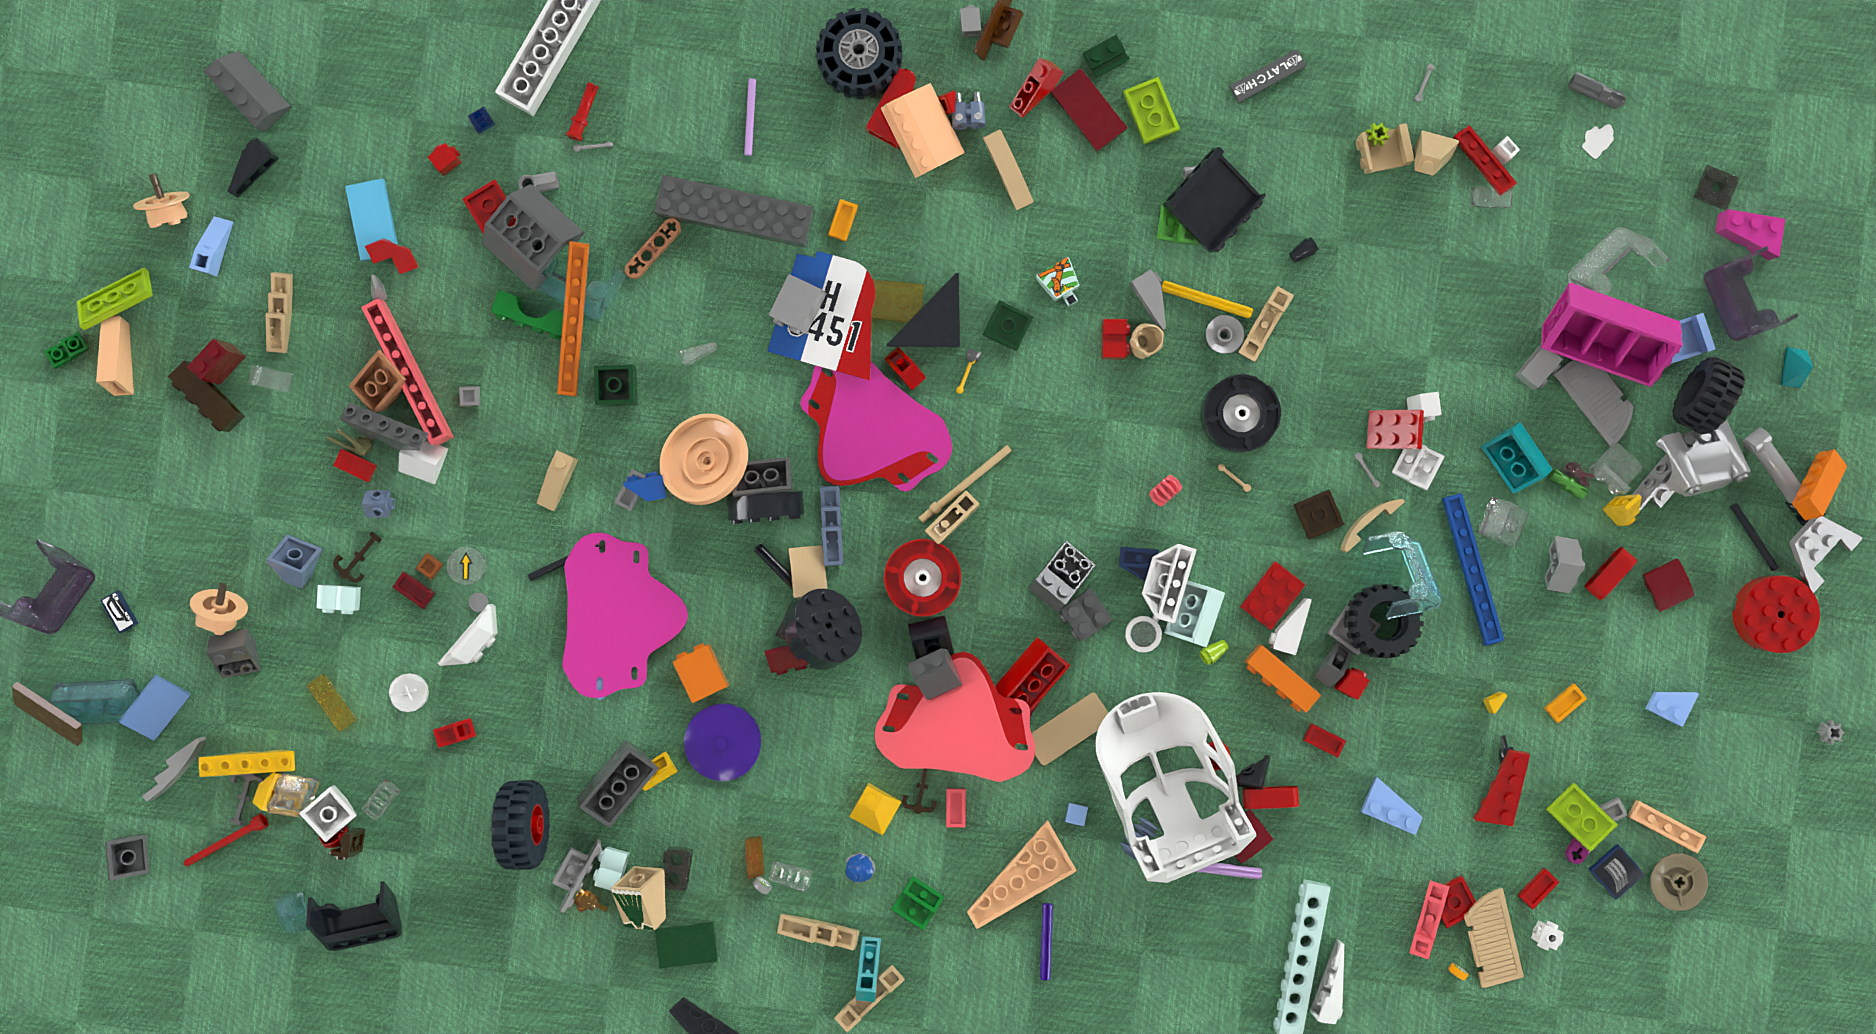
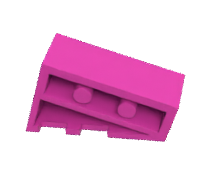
(1752, 231)

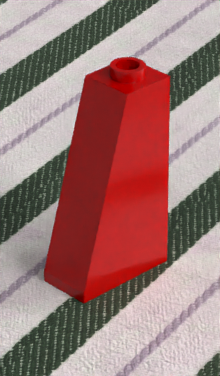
(901, 84)

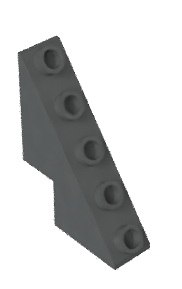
(377, 426)

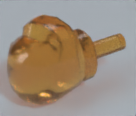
(587, 900)

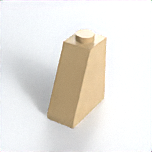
(1433, 152)

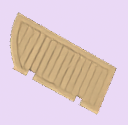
(1493, 940)

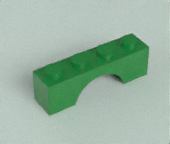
(510, 307)

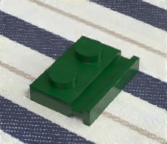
(1106, 56)

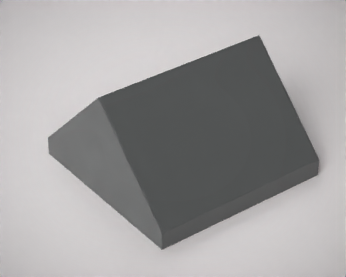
(127, 856)

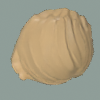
(1146, 340)

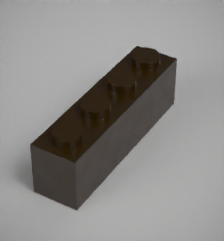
(207, 398)

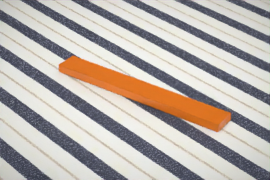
(573, 318)

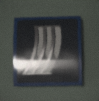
(1616, 871)

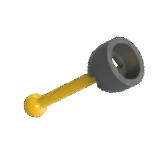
(972, 357)

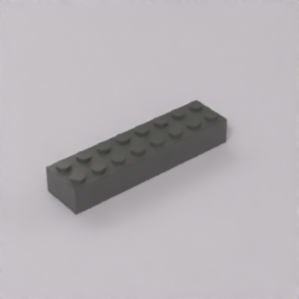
(734, 211)

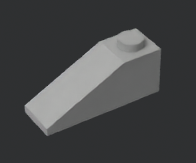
(1149, 292)

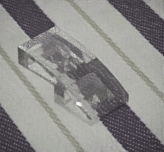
(1489, 198)
(270, 378)

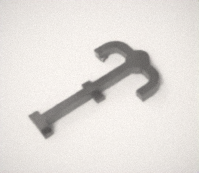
(248, 777)

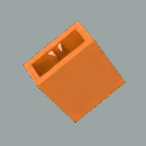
(700, 672)

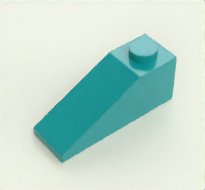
(868, 969)

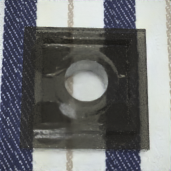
(1725, 183)

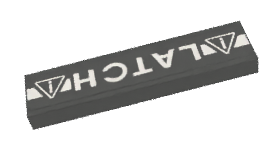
(1267, 76)

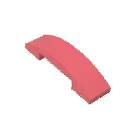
(1429, 919)

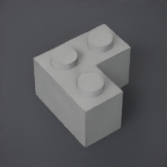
(1565, 564)

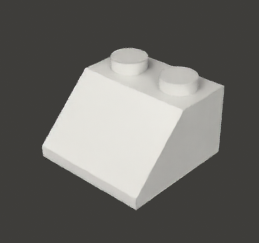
(328, 813)

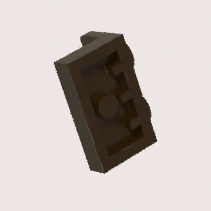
(350, 844)

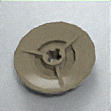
(1683, 894)

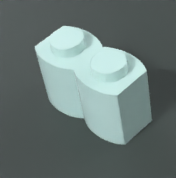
(338, 598)
(611, 868)

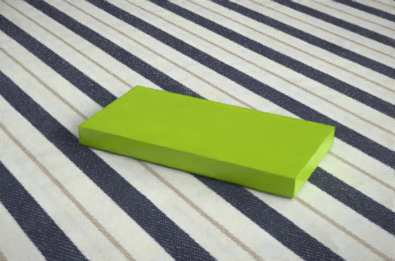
(114, 298)

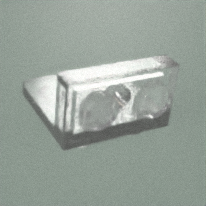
(1616, 469)

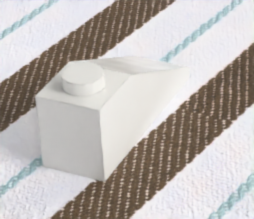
(1289, 632)

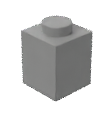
(970, 21)

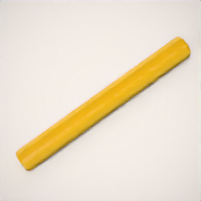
(1206, 299)

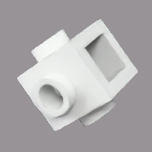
(1547, 935)

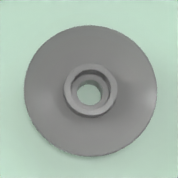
(1231, 327)

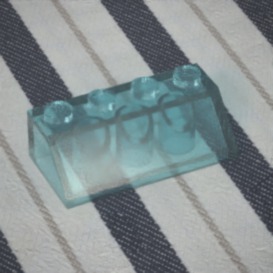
(95, 700)

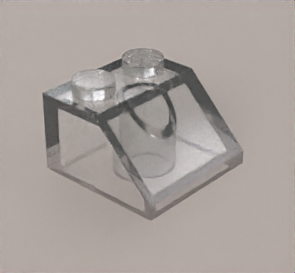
(1503, 522)

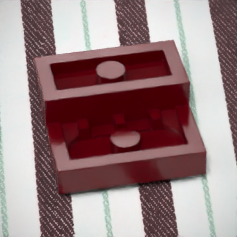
(1668, 585)
(1261, 840)

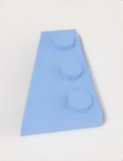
(1390, 808)

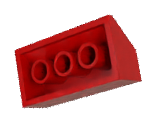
(1038, 659)

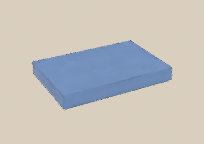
(154, 707)

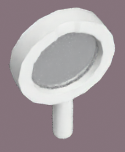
(1143, 633)

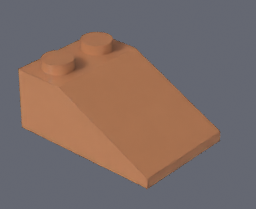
(378, 383)

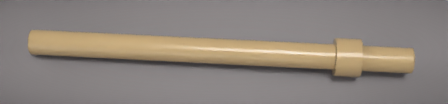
(935, 507)

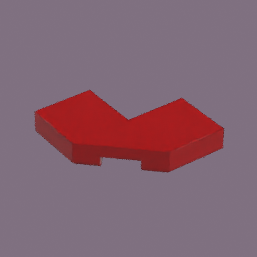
(401, 255)

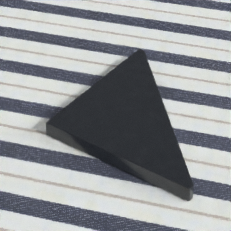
(935, 323)

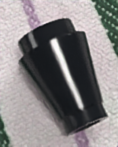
(1303, 250)

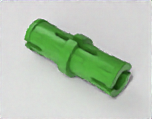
(1568, 484)

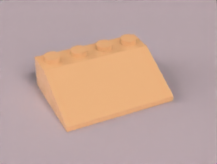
(922, 130)

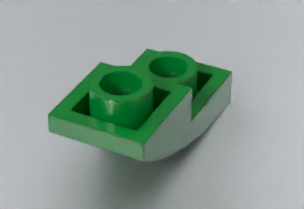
(67, 350)

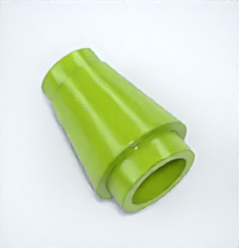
(1213, 652)

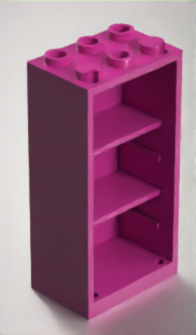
(1611, 335)

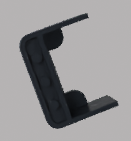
(356, 925)

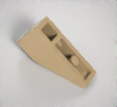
(556, 480)
(952, 517)

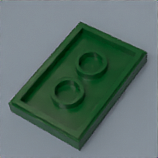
(686, 945)

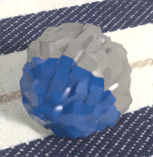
(859, 867)

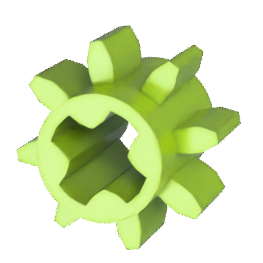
(1382, 133)

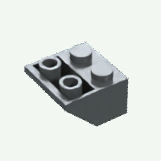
(233, 653)

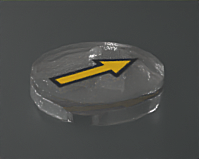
(466, 565)

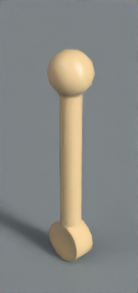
(1246, 487)

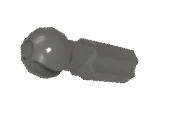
(1597, 91)

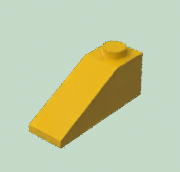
(1623, 509)

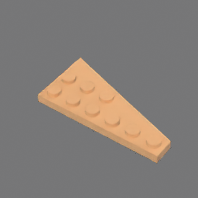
(1031, 871)

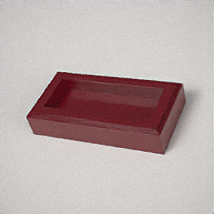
(413, 590)

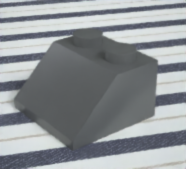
(935, 673)

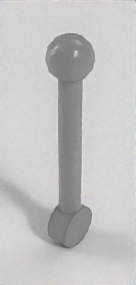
(1419, 97)
(577, 148)
(1358, 456)

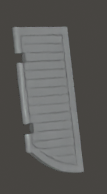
(1597, 398)

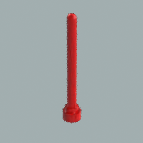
(258, 822)

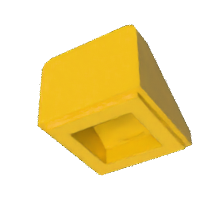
(1494, 701)

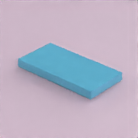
(370, 214)

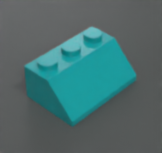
(1517, 458)

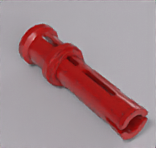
(579, 120)

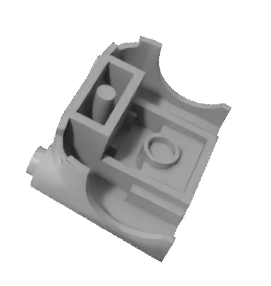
(1704, 461)

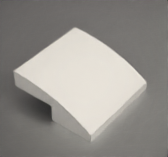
(1418, 466)

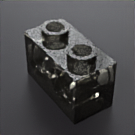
(681, 869)

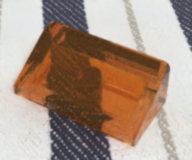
(754, 856)

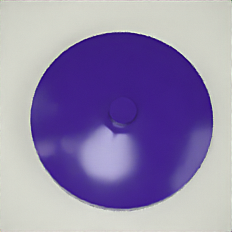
(722, 742)

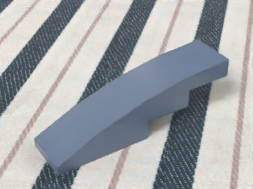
(831, 525)

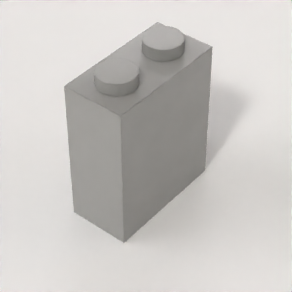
(797, 305)

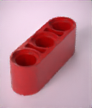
(1610, 573)
(1271, 797)

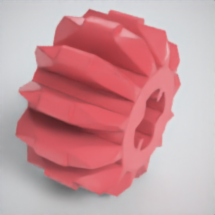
(1165, 490)

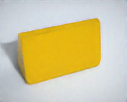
(665, 770)

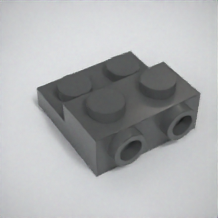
(1085, 615)

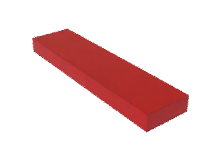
(1485, 160)

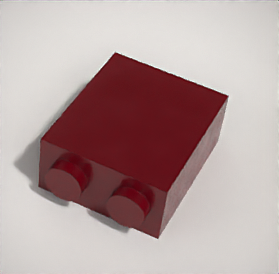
(216, 361)

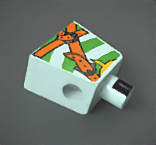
(1060, 281)

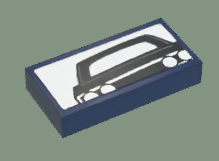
(119, 611)

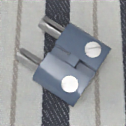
(970, 114)

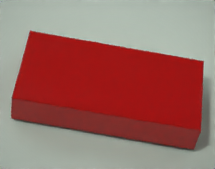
(355, 465)
(1324, 740)
(1538, 888)

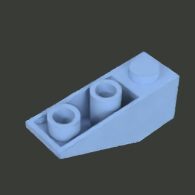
(211, 247)

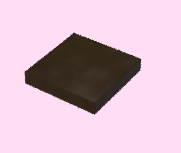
(1318, 514)

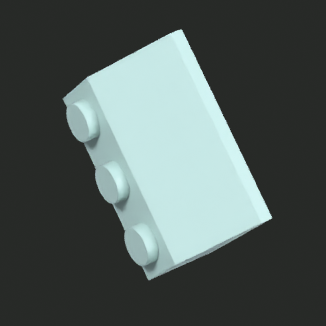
(1196, 614)

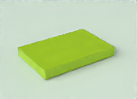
(1151, 110)
(1581, 817)

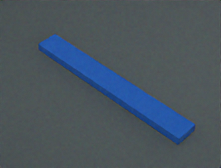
(1473, 569)

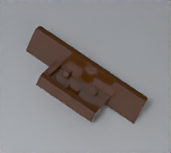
(999, 28)

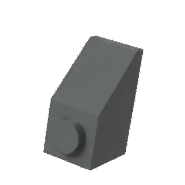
(1334, 664)

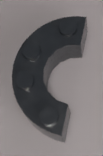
(765, 505)

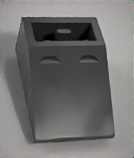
(1061, 576)

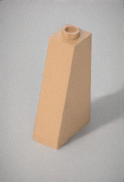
(114, 357)

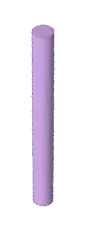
(750, 117)

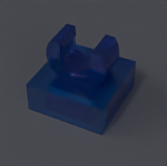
(481, 120)

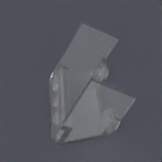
(1607, 253)

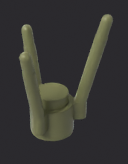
(362, 445)

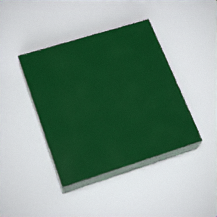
(1007, 325)

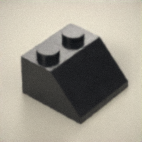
(930, 636)

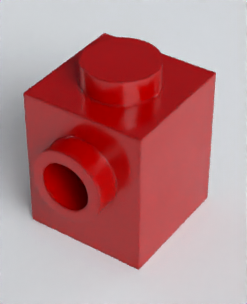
(445, 158)

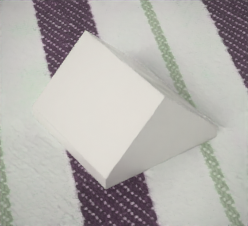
(424, 462)

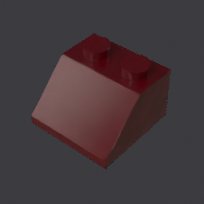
(781, 659)

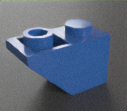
(647, 487)

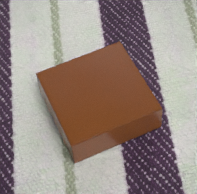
(429, 566)

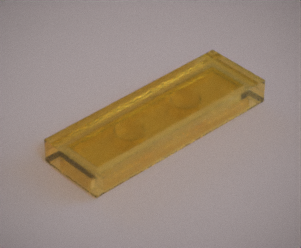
(331, 702)

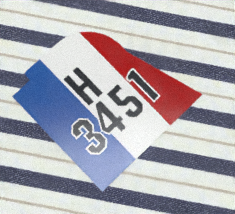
(842, 326)

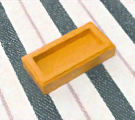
(843, 220)
(1565, 703)

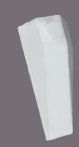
(1329, 996)

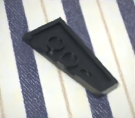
(697, 1020)

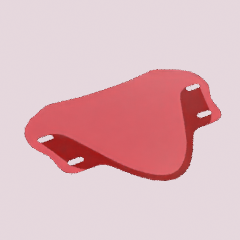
(958, 730)

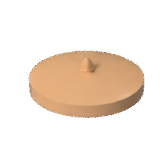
(703, 459)

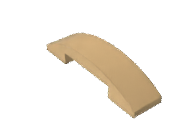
(1265, 323)
(1352, 538)
(855, 1010)

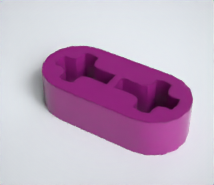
(1574, 846)

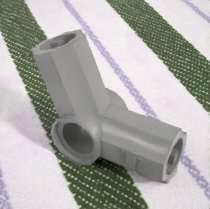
(541, 182)

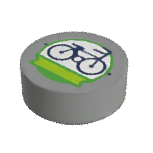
(762, 885)

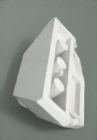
(1167, 581)
(474, 639)

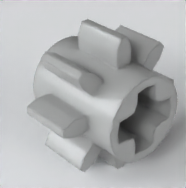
(1830, 732)

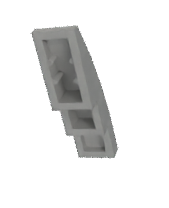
(177, 767)

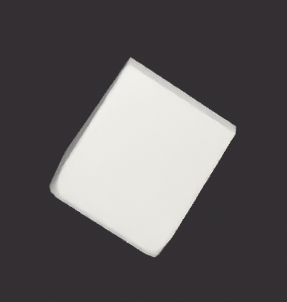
(1505, 150)

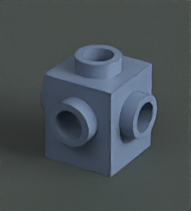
(378, 503)

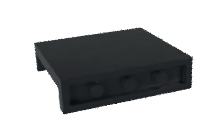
(1213, 201)

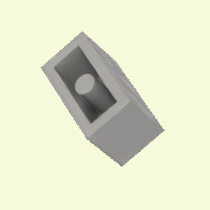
(1538, 368)

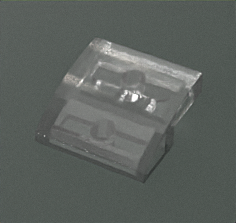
(292, 795)

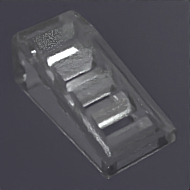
(694, 354)
(390, 788)
(807, 874)

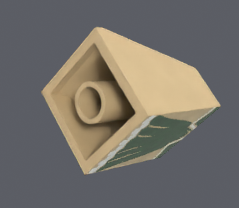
(641, 897)

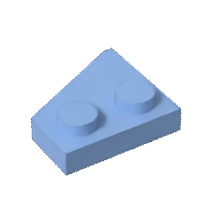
(1672, 705)

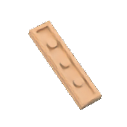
(1666, 826)

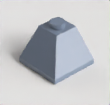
(294, 560)

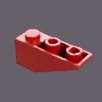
(1036, 86)

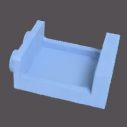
(1695, 338)

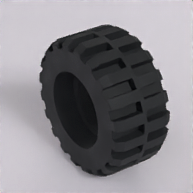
(1708, 395)
(1359, 627)

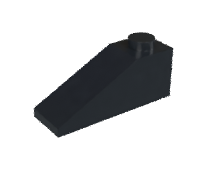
(252, 164)

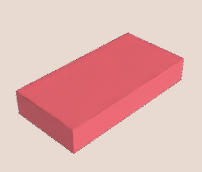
(955, 807)

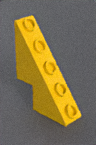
(247, 763)

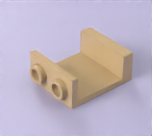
(1393, 154)

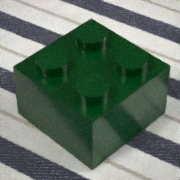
(615, 385)

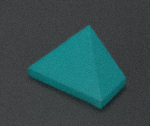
(1796, 367)

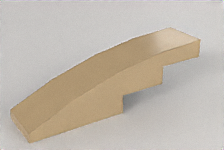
(1008, 169)
(280, 311)
(818, 931)

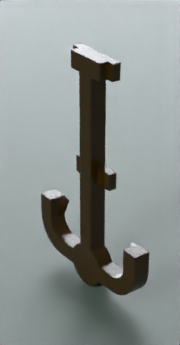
(345, 573)
(918, 808)

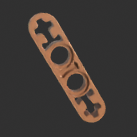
(650, 246)

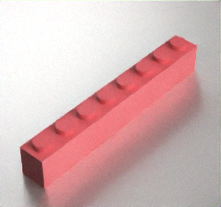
(415, 386)

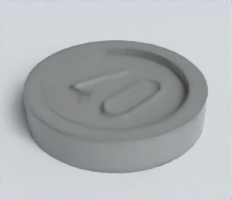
(478, 602)

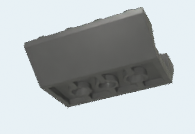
(535, 221)

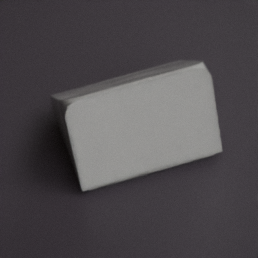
(377, 289)

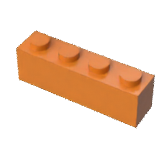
(1819, 484)
(1282, 678)

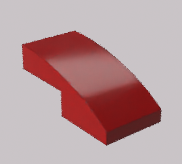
(454, 732)

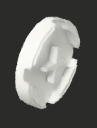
(408, 692)

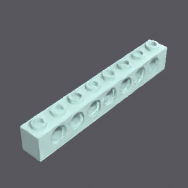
(1299, 1007)

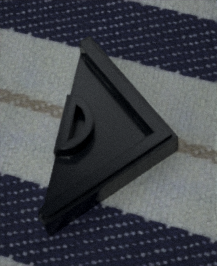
(1254, 774)

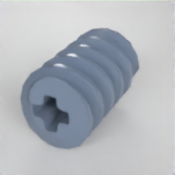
(1146, 828)

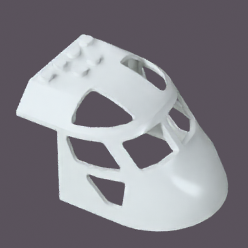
(1189, 843)

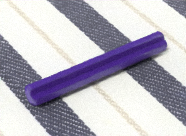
(1046, 941)

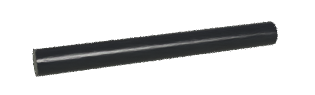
(1754, 537)
(549, 568)

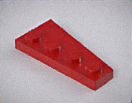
(1505, 791)

